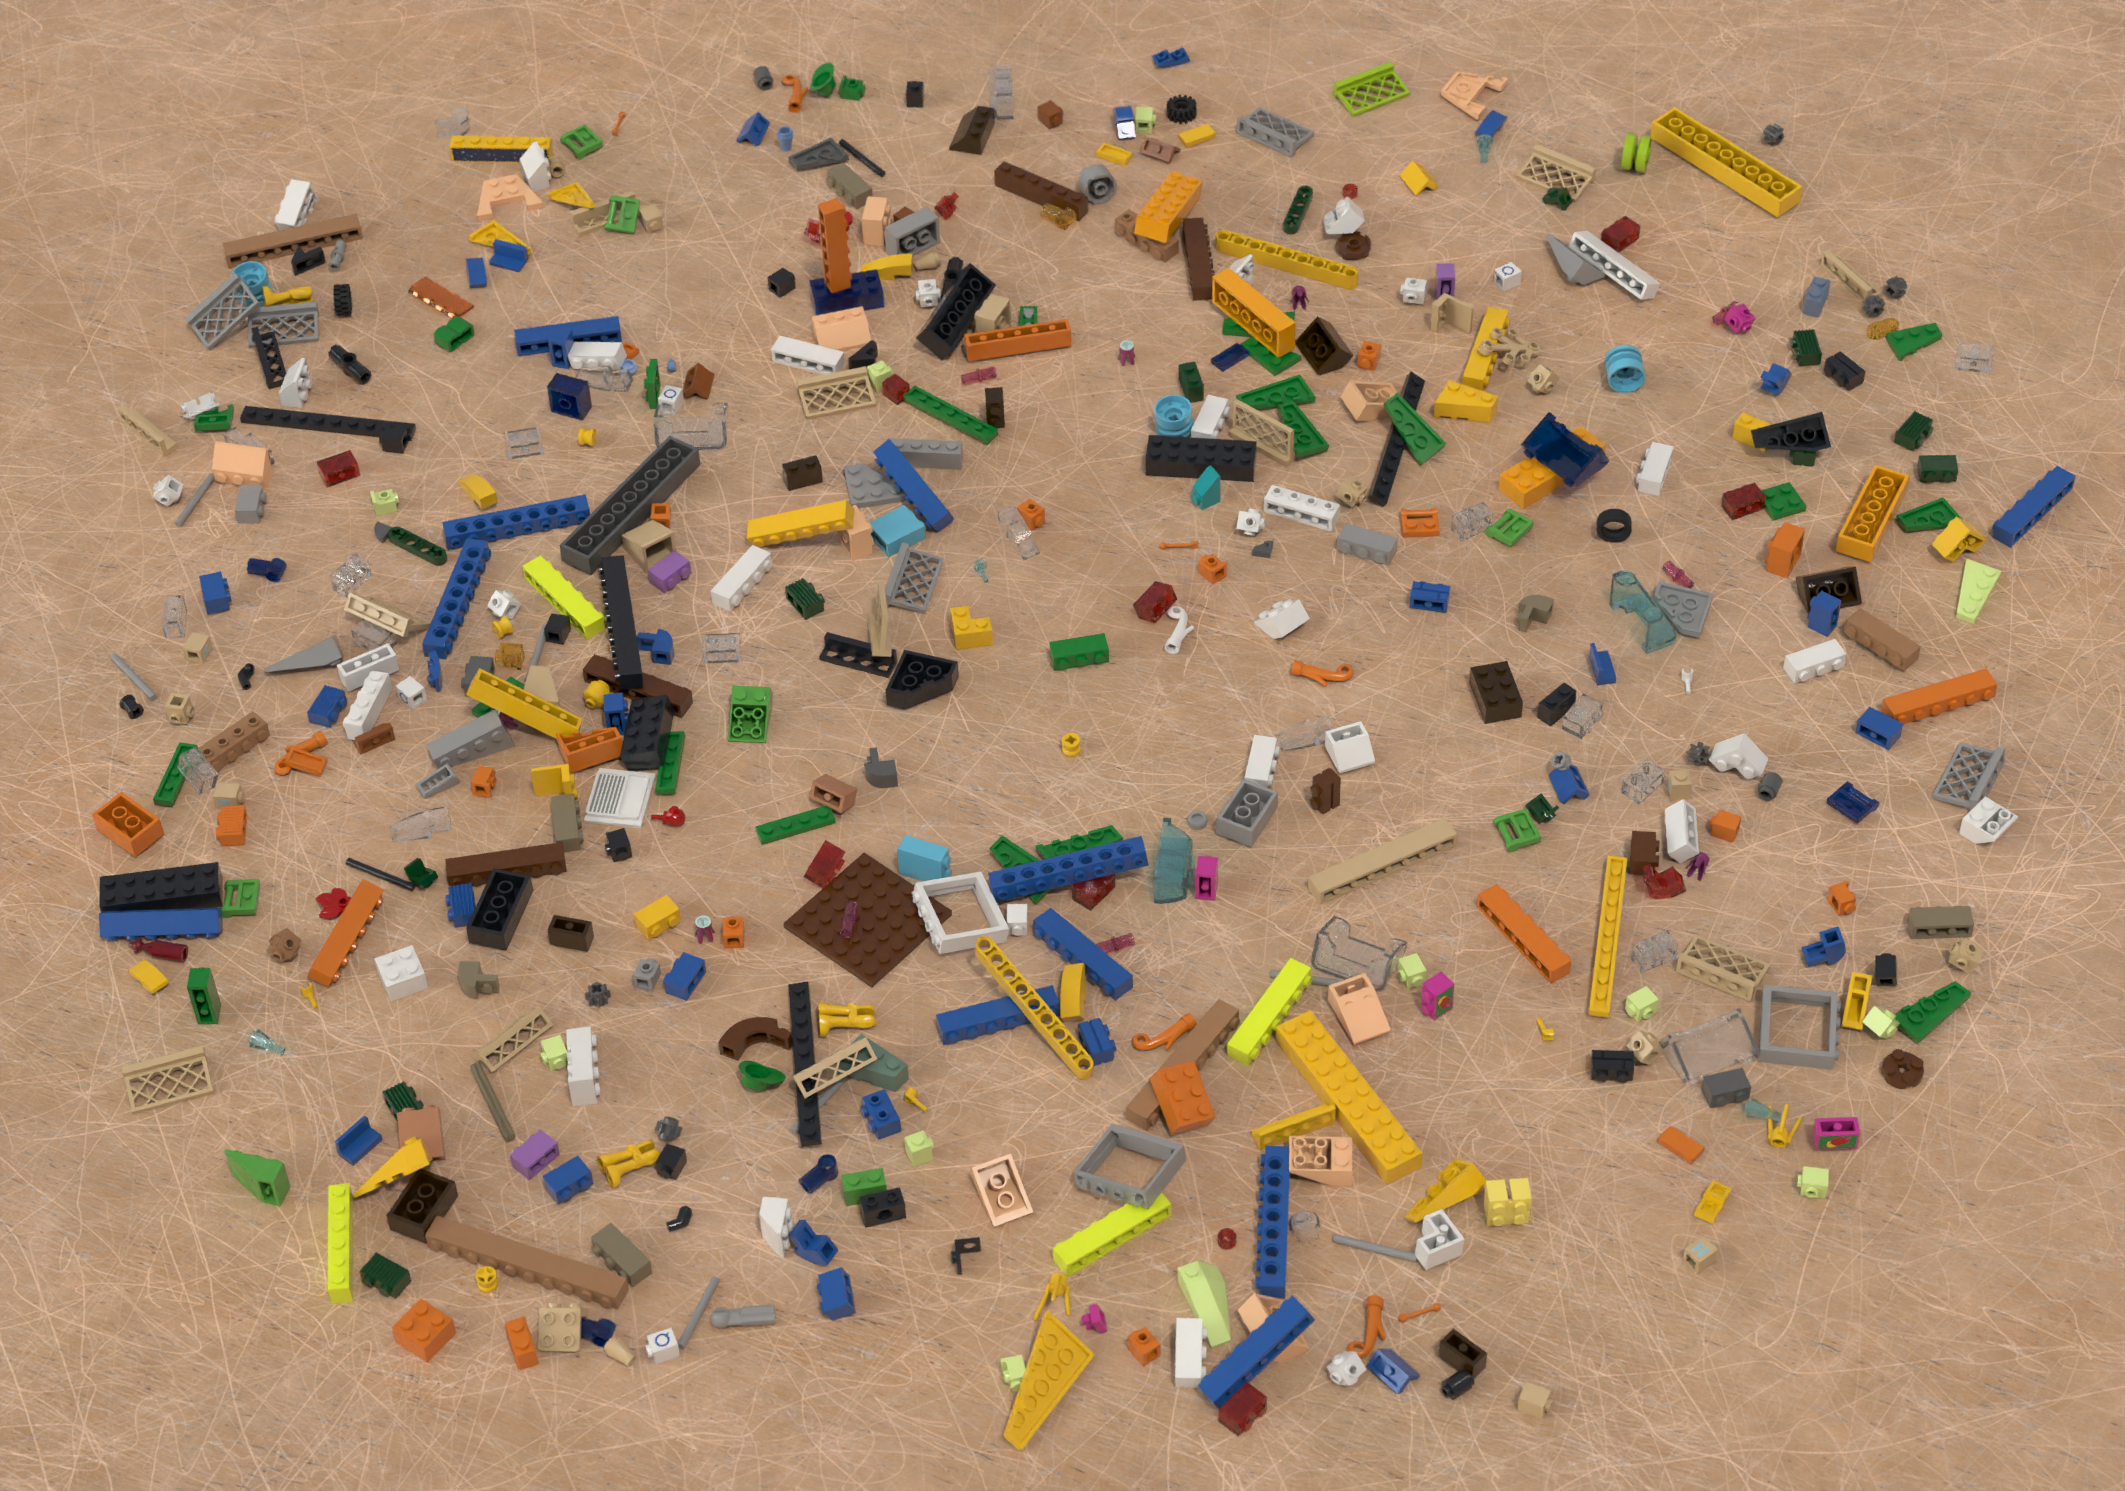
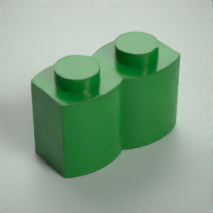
(454, 334)

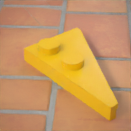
(572, 194)
(493, 230)

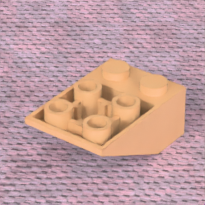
(1358, 1008)
(1322, 1159)

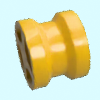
(587, 437)
(502, 627)
(1071, 744)
(482, 1276)

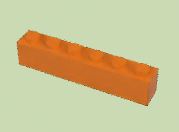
(834, 245)
(1017, 340)
(1940, 697)
(345, 933)
(1524, 933)

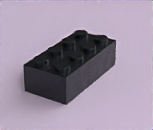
(647, 732)
(499, 909)

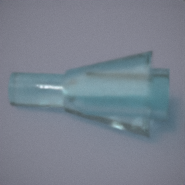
(1484, 143)
(261, 1041)
(1758, 1110)

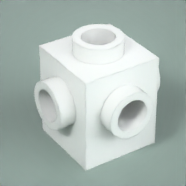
(1414, 290)
(927, 293)
(167, 490)
(1244, 521)
(504, 604)
(1346, 1368)

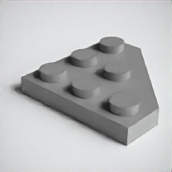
(870, 487)
(1684, 607)

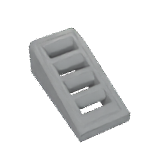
(440, 773)

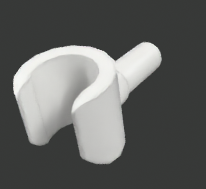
(1687, 678)

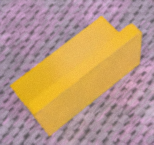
(1417, 178)

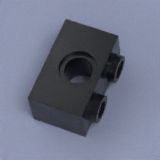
(882, 1207)

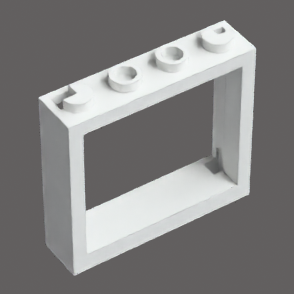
(966, 940)

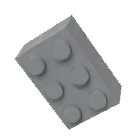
(913, 233)
(1247, 812)

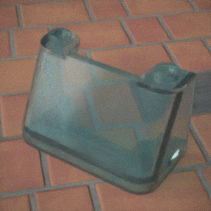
(1632, 596)

